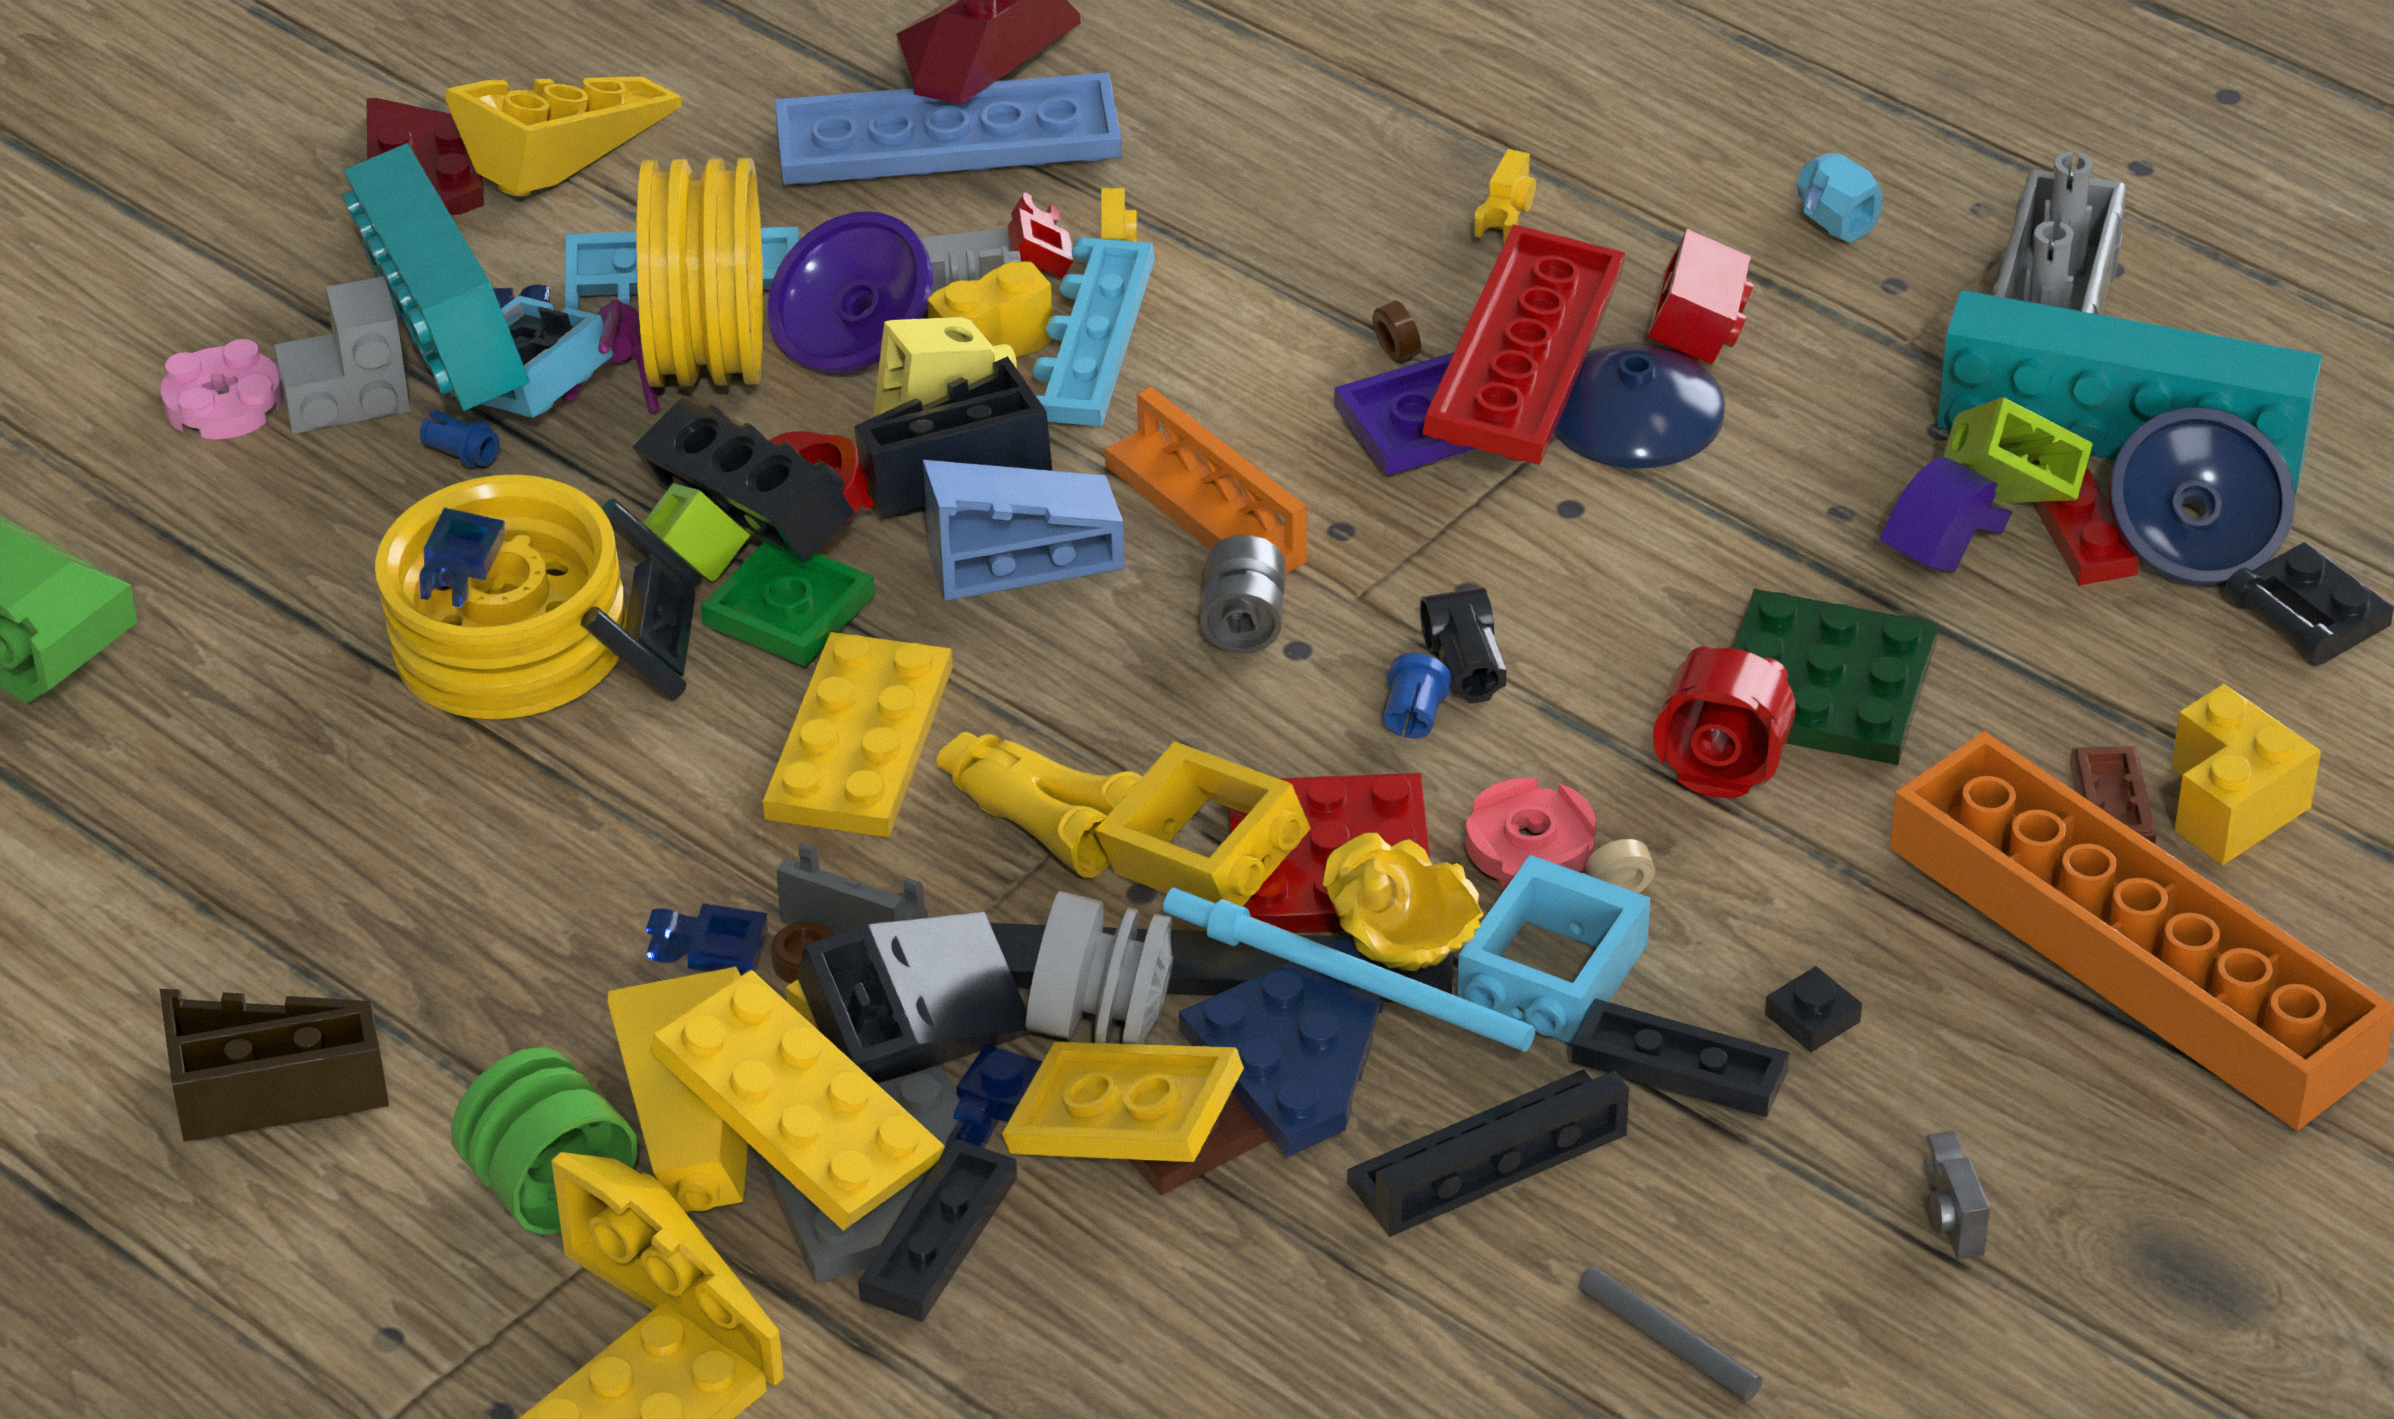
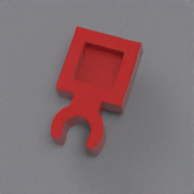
(1039, 238)

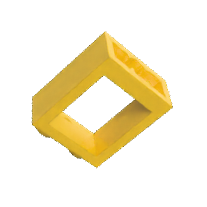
(1169, 795)

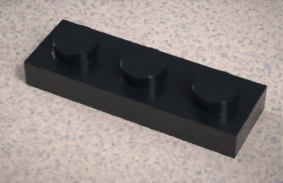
(1680, 1057)
(937, 1230)

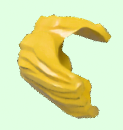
(1400, 902)

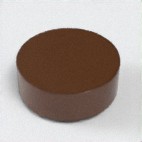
(1396, 331)
(789, 946)

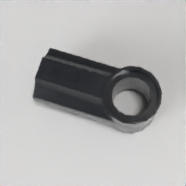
(1463, 634)

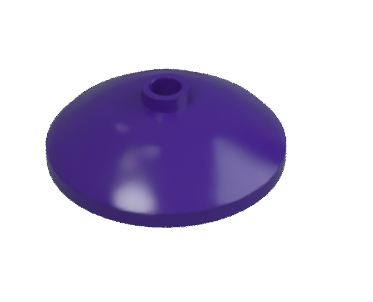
(835, 277)

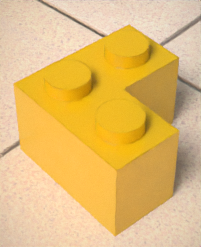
(2238, 774)

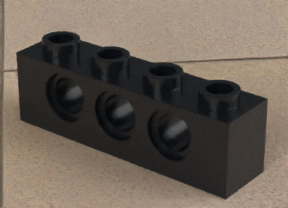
(750, 479)

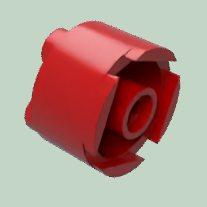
(1724, 721)

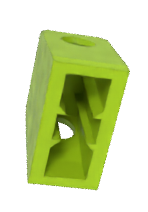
(2003, 441)

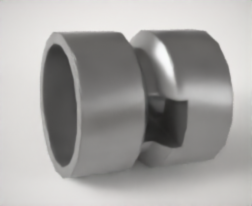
(1243, 594)

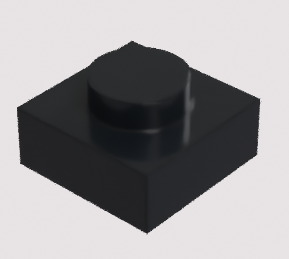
(1813, 1009)

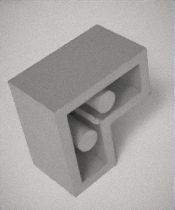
(346, 373)

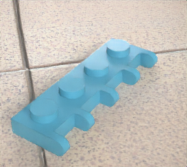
(609, 262)
(1096, 331)

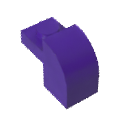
(1942, 513)

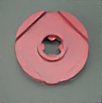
(1506, 807)

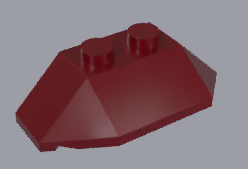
(976, 42)

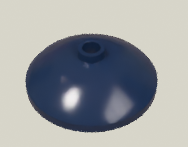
(1641, 407)
(2219, 468)

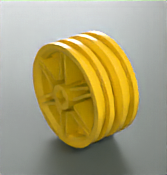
(700, 272)
(519, 633)

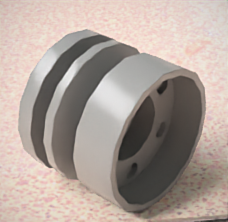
(1099, 972)

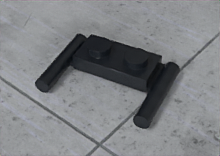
(658, 608)

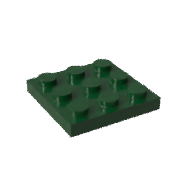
(1848, 668)

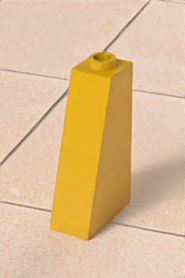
(686, 1141)

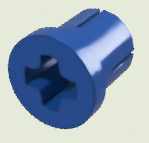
(1416, 688)

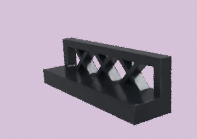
(1491, 1150)

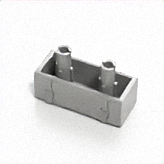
(2064, 238)

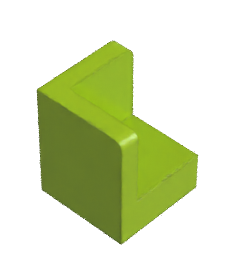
(697, 530)

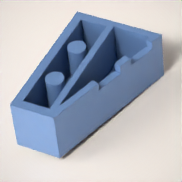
(1017, 526)

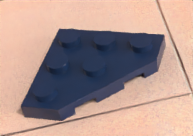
(1298, 1045)

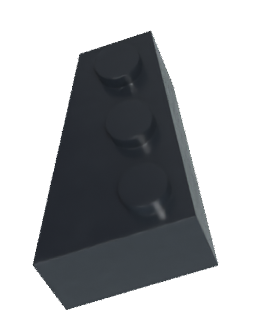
(976, 423)

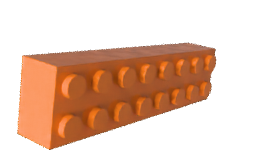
(2143, 930)

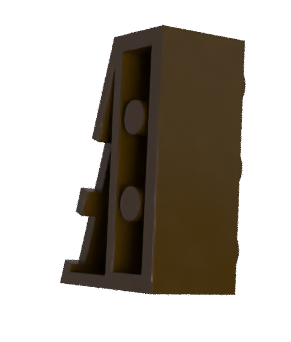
(268, 1063)

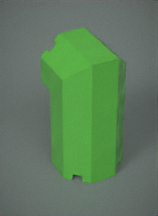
(53, 612)

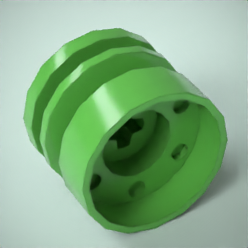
(525, 1116)

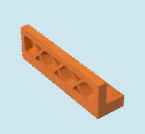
(1202, 496)

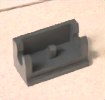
(839, 902)

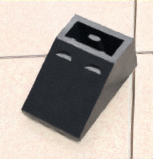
(912, 992)

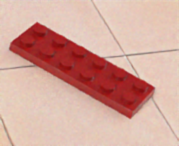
(1524, 345)

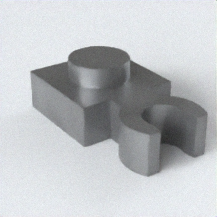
(1959, 1201)

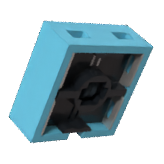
(555, 350)

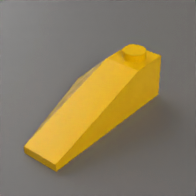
(553, 129)
(650, 1249)

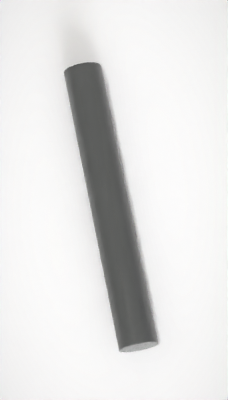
(1670, 1333)

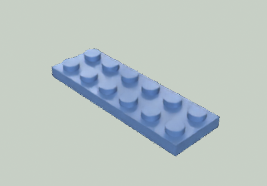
(918, 135)

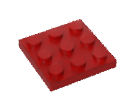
(1336, 812)

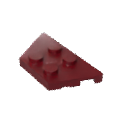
(434, 143)

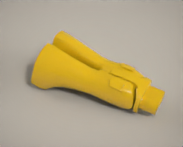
(1039, 795)

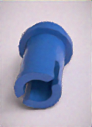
(472, 443)

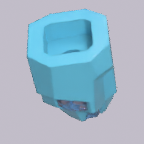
(1840, 196)

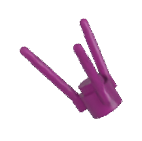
(623, 335)

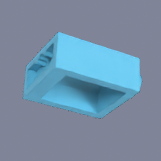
(1569, 905)

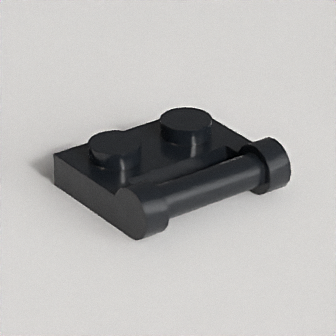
(2311, 602)

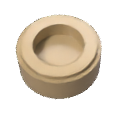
(1622, 864)

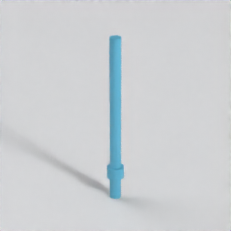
(1233, 924)

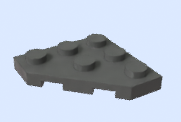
(836, 1252)

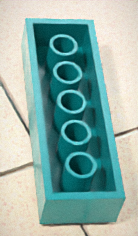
(433, 278)
(2117, 373)

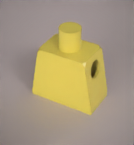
(927, 355)

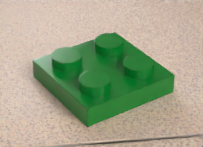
(787, 603)

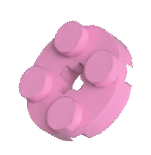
(195, 378)

